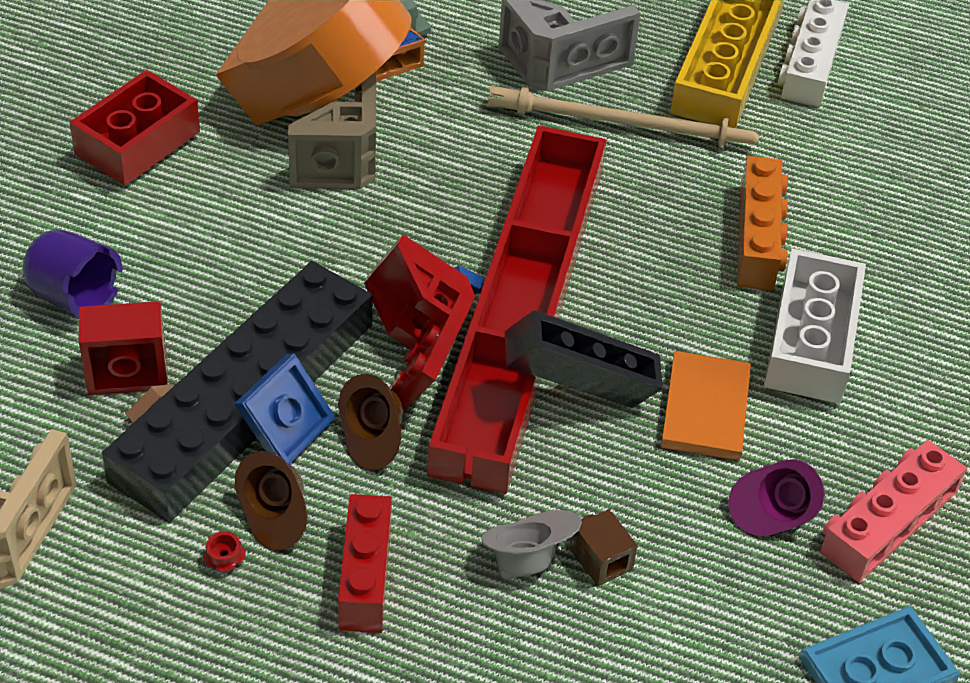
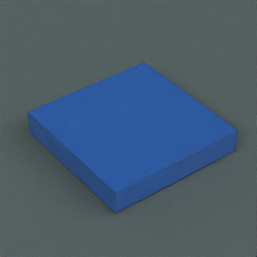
(285, 409)

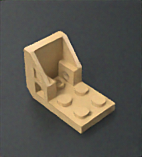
(34, 504)

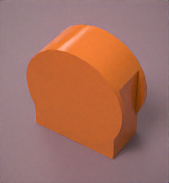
(310, 53)

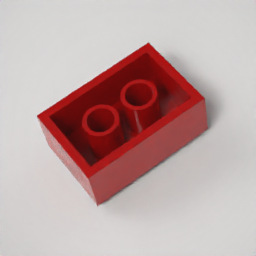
(135, 127)

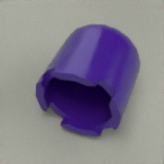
(71, 270)

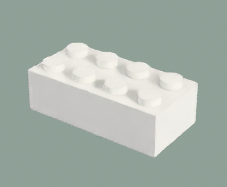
(815, 326)

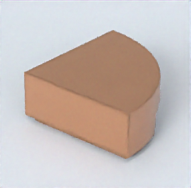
(147, 401)

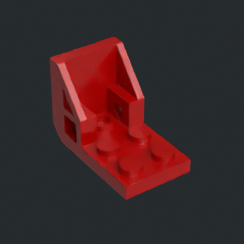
(422, 290)

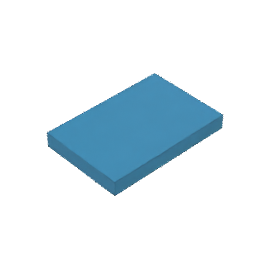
(881, 651)

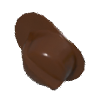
(370, 420)
(271, 499)

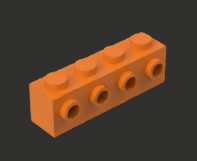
(761, 223)

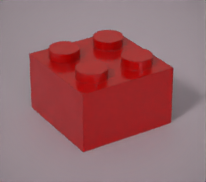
(122, 347)

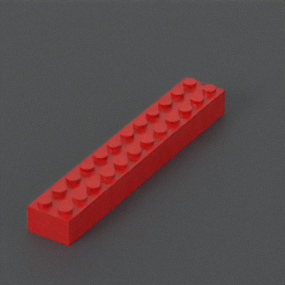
(530, 271)

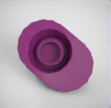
(776, 497)

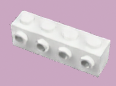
(814, 51)

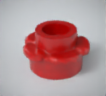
(222, 543)

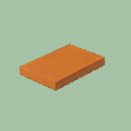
(706, 406)

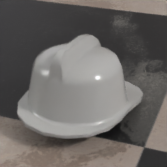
(531, 542)

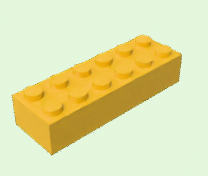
(725, 60)

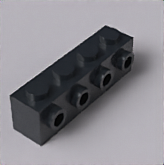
(582, 359)

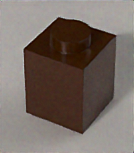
(603, 547)

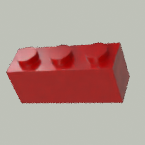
(365, 563)

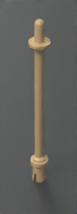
(525, 101)

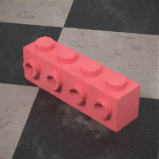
(891, 510)

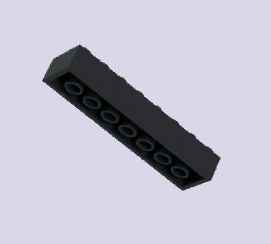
(196, 427)

